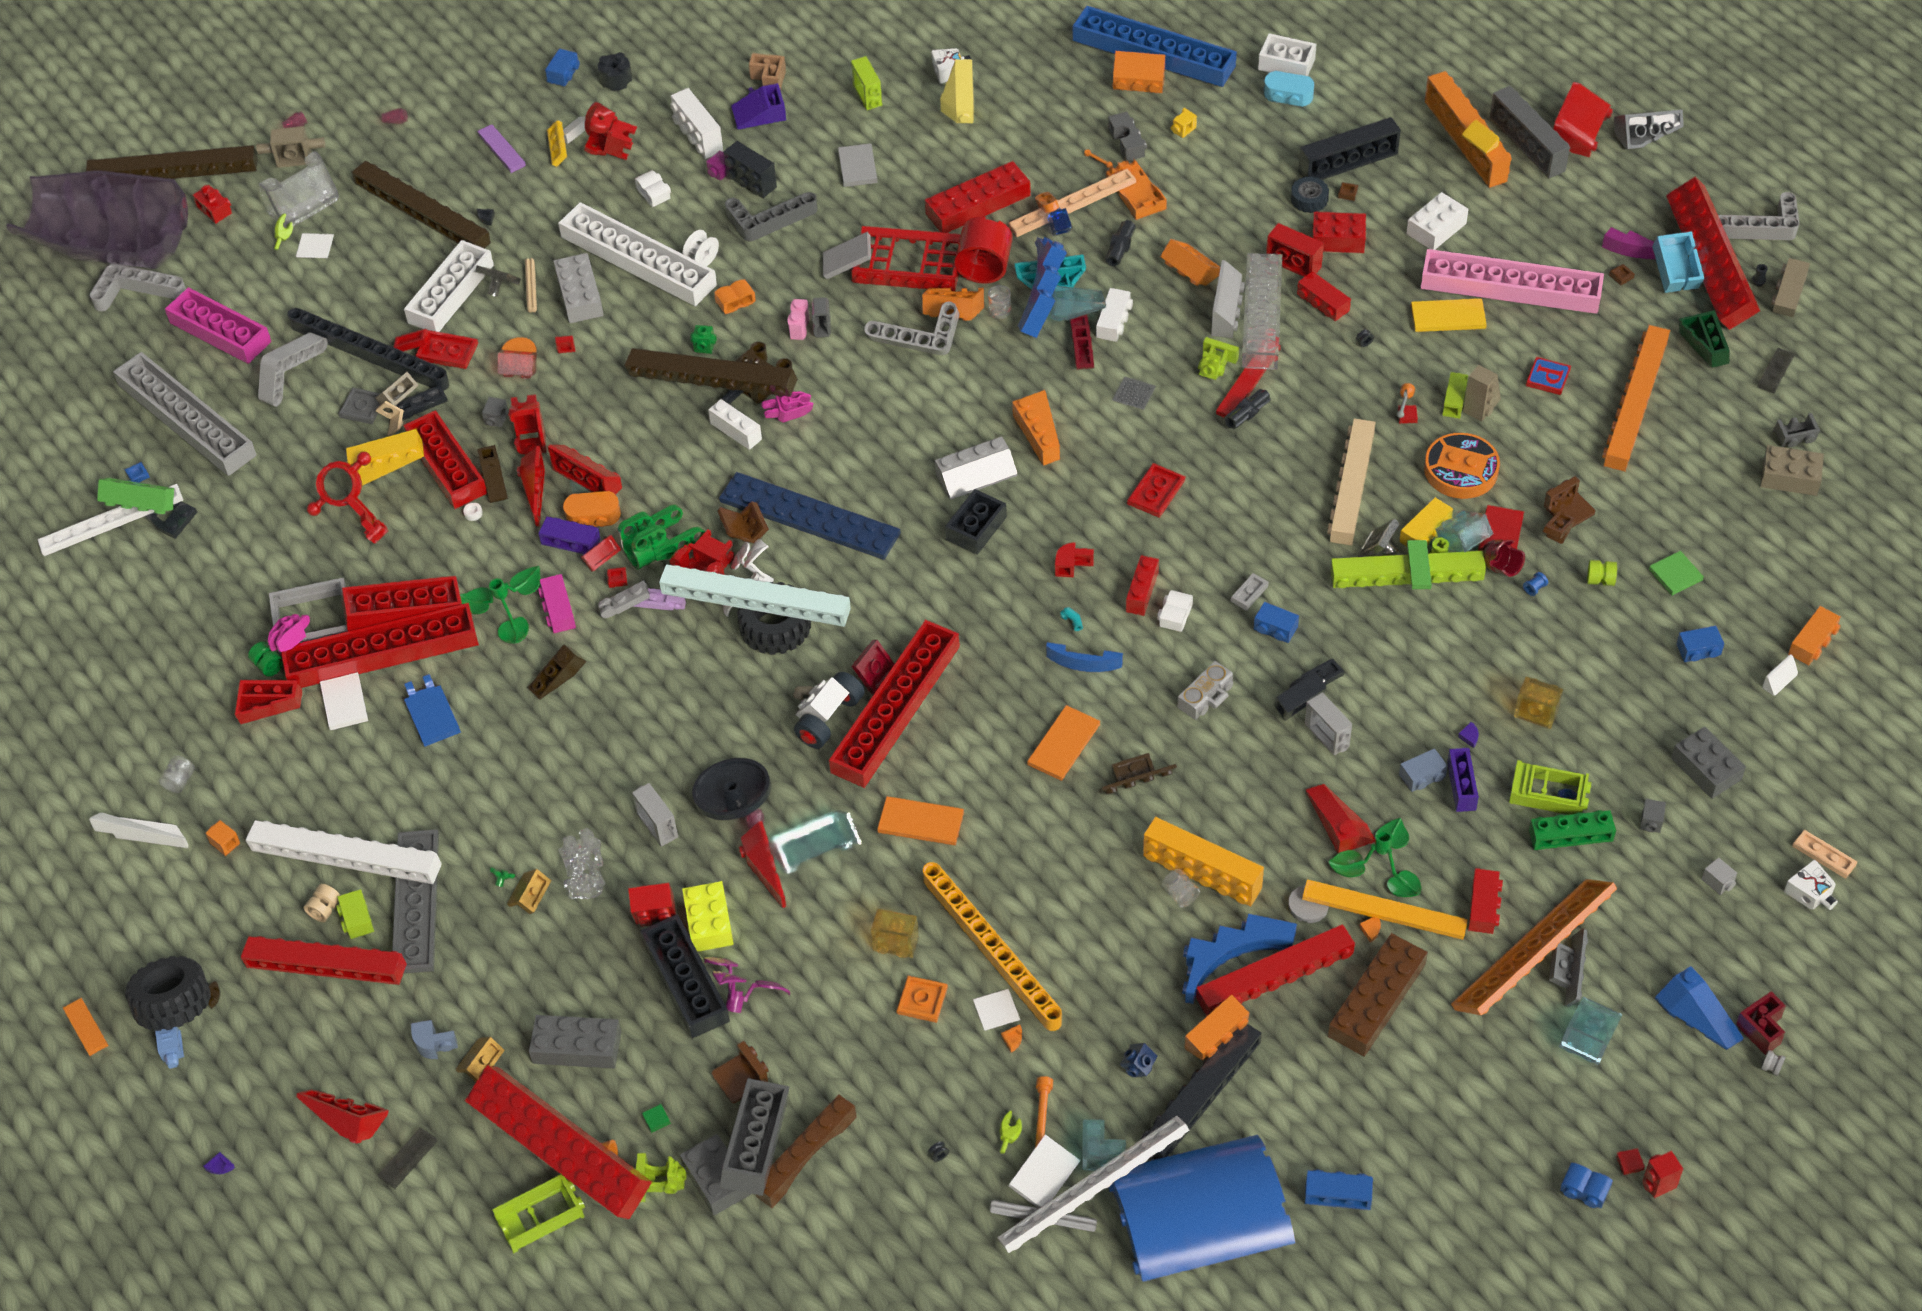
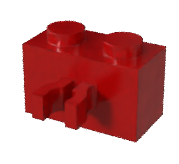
(212, 203)

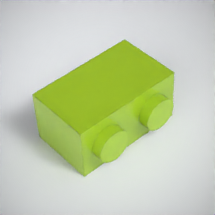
(355, 913)

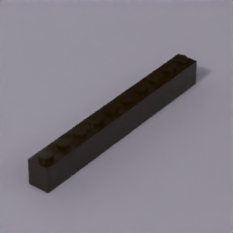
(182, 164)
(419, 205)
(711, 372)

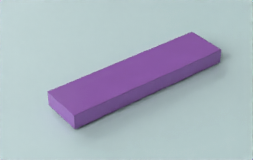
(501, 148)

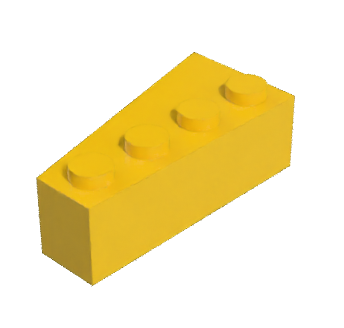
(387, 454)

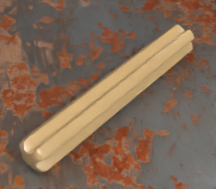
(530, 285)

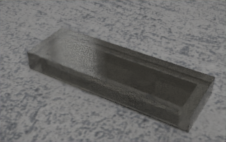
(1776, 370)
(407, 1158)

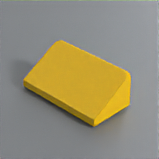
(1481, 137)

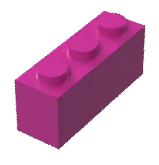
(556, 603)

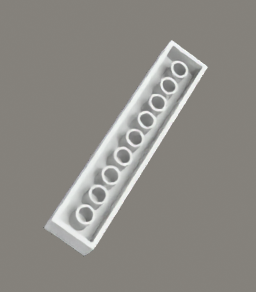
(637, 254)

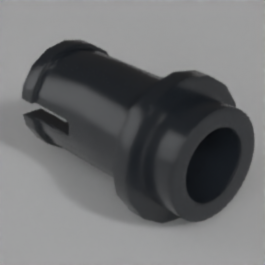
(1759, 277)

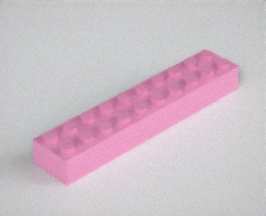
(1512, 281)

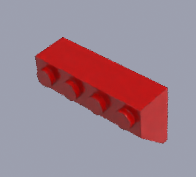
(583, 470)

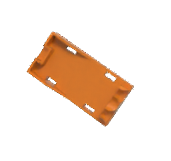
(1141, 195)

